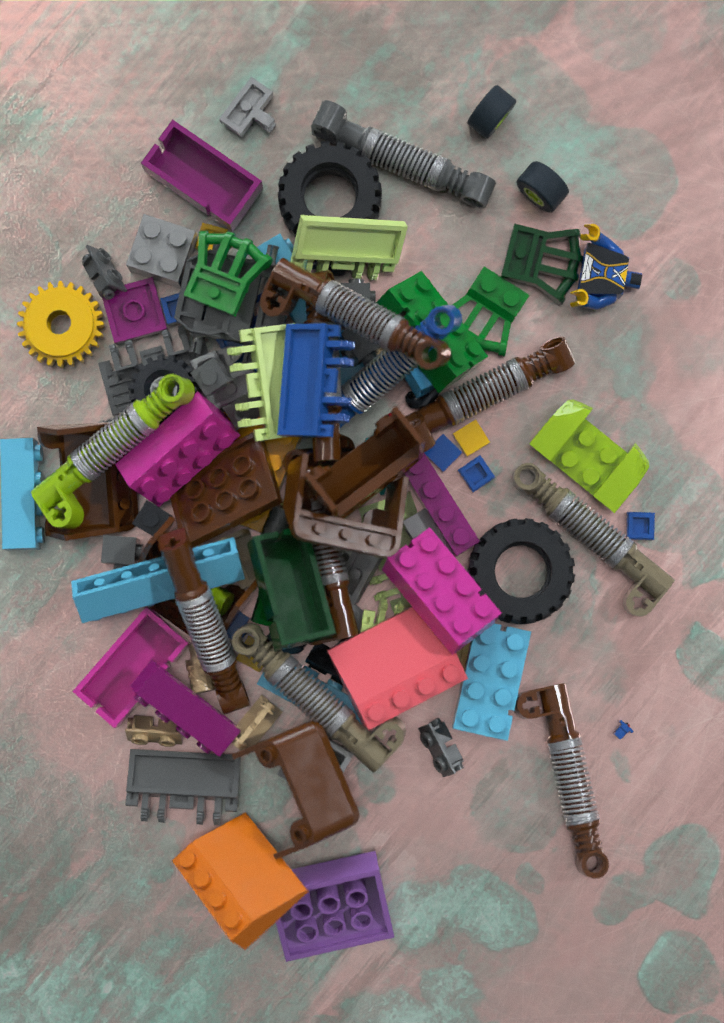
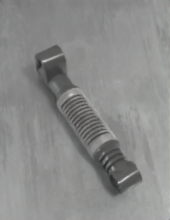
(439, 172)

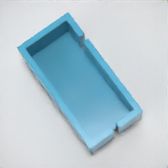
(493, 682)

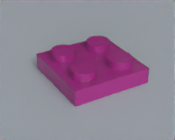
(135, 312)

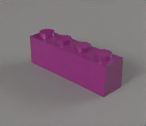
(441, 506)
(184, 708)

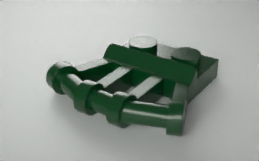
(525, 258)

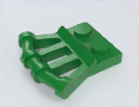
(220, 289)
(497, 298)

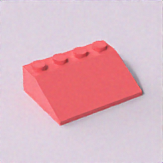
(394, 667)

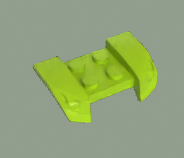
(590, 455)

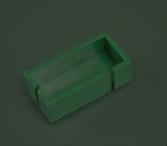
(290, 589)

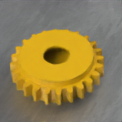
(48, 306)

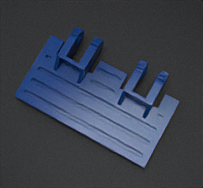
(308, 379)

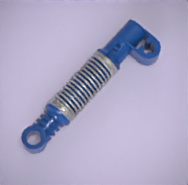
(393, 365)

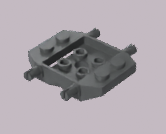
(219, 324)

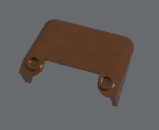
(106, 501)

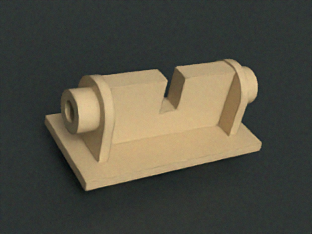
(256, 723)
(141, 731)

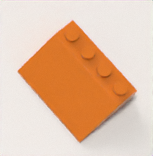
(240, 879)

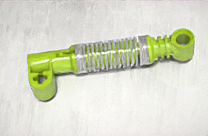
(86, 463)

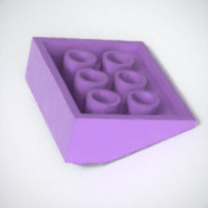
(340, 910)

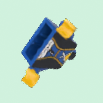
(602, 272)

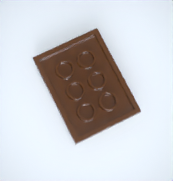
(227, 491)

